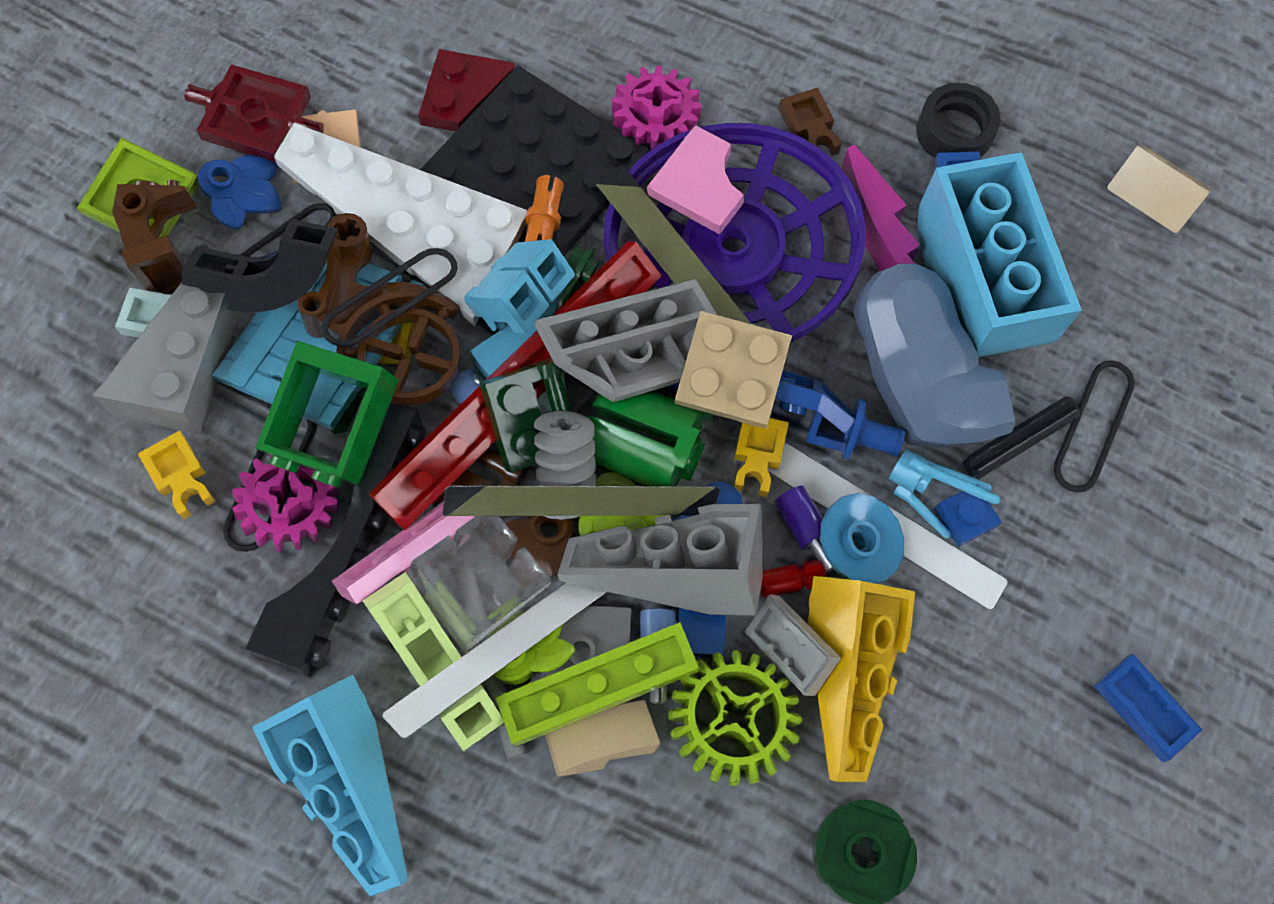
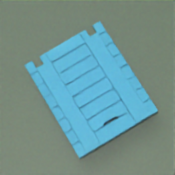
(267, 344)

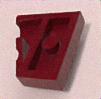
(459, 87)

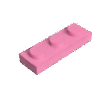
(397, 554)

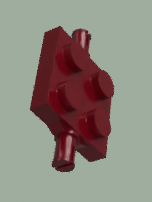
(251, 111)

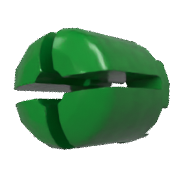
(640, 456)

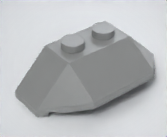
(629, 341)

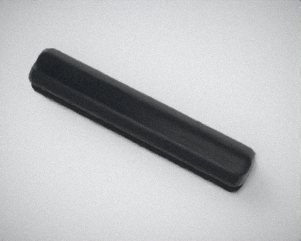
(1021, 438)

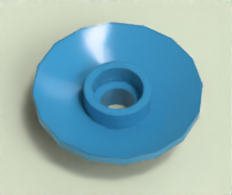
(877, 536)

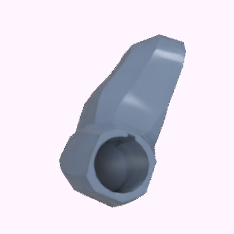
(929, 361)

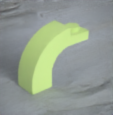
(427, 652)

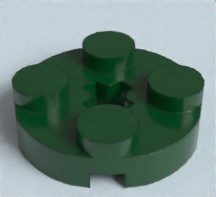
(889, 839)

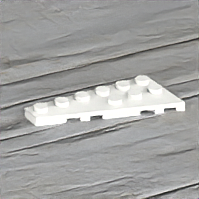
(406, 209)

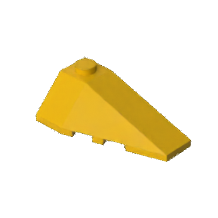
(867, 630)

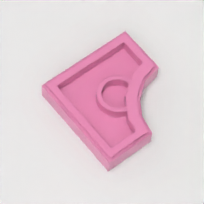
(696, 181)

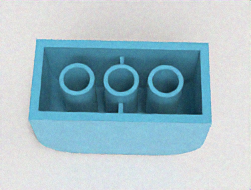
(996, 254)

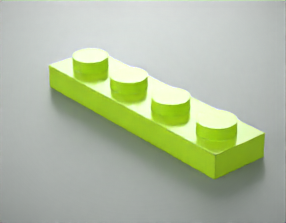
(597, 684)

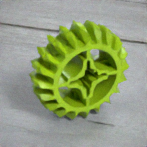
(747, 738)

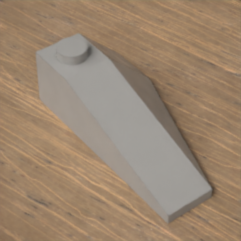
(688, 563)

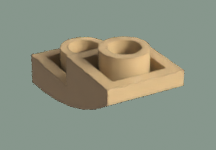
(606, 736)

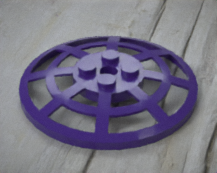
(761, 228)

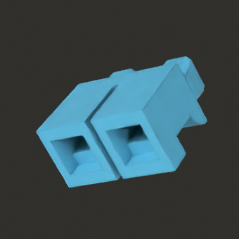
(520, 285)

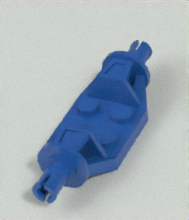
(802, 393)

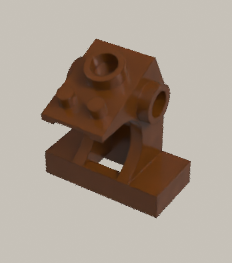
(147, 256)

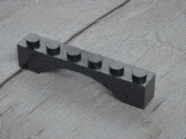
(298, 622)

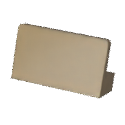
(1158, 188)

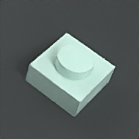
(139, 311)

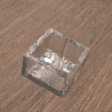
(475, 589)

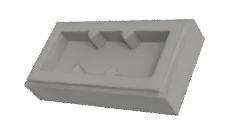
(792, 645)

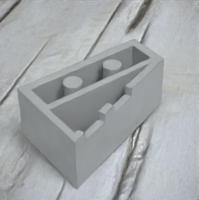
(171, 364)

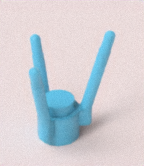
(916, 473)

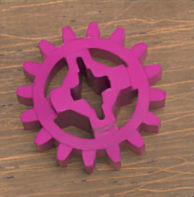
(655, 106)
(270, 487)

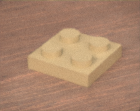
(733, 369)

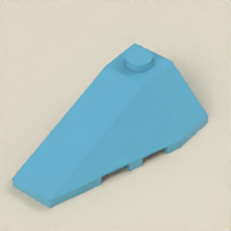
(338, 766)

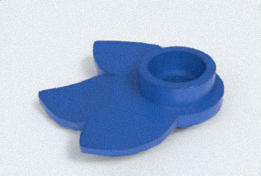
(243, 192)

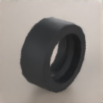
(965, 99)

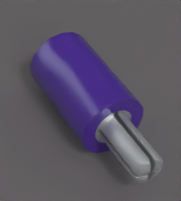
(803, 521)

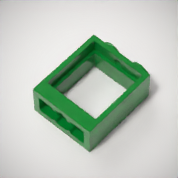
(292, 400)

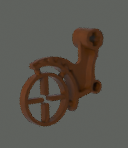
(350, 254)

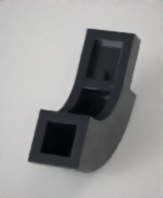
(267, 280)

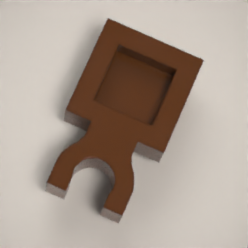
(810, 119)

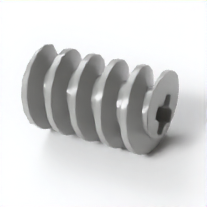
(565, 451)

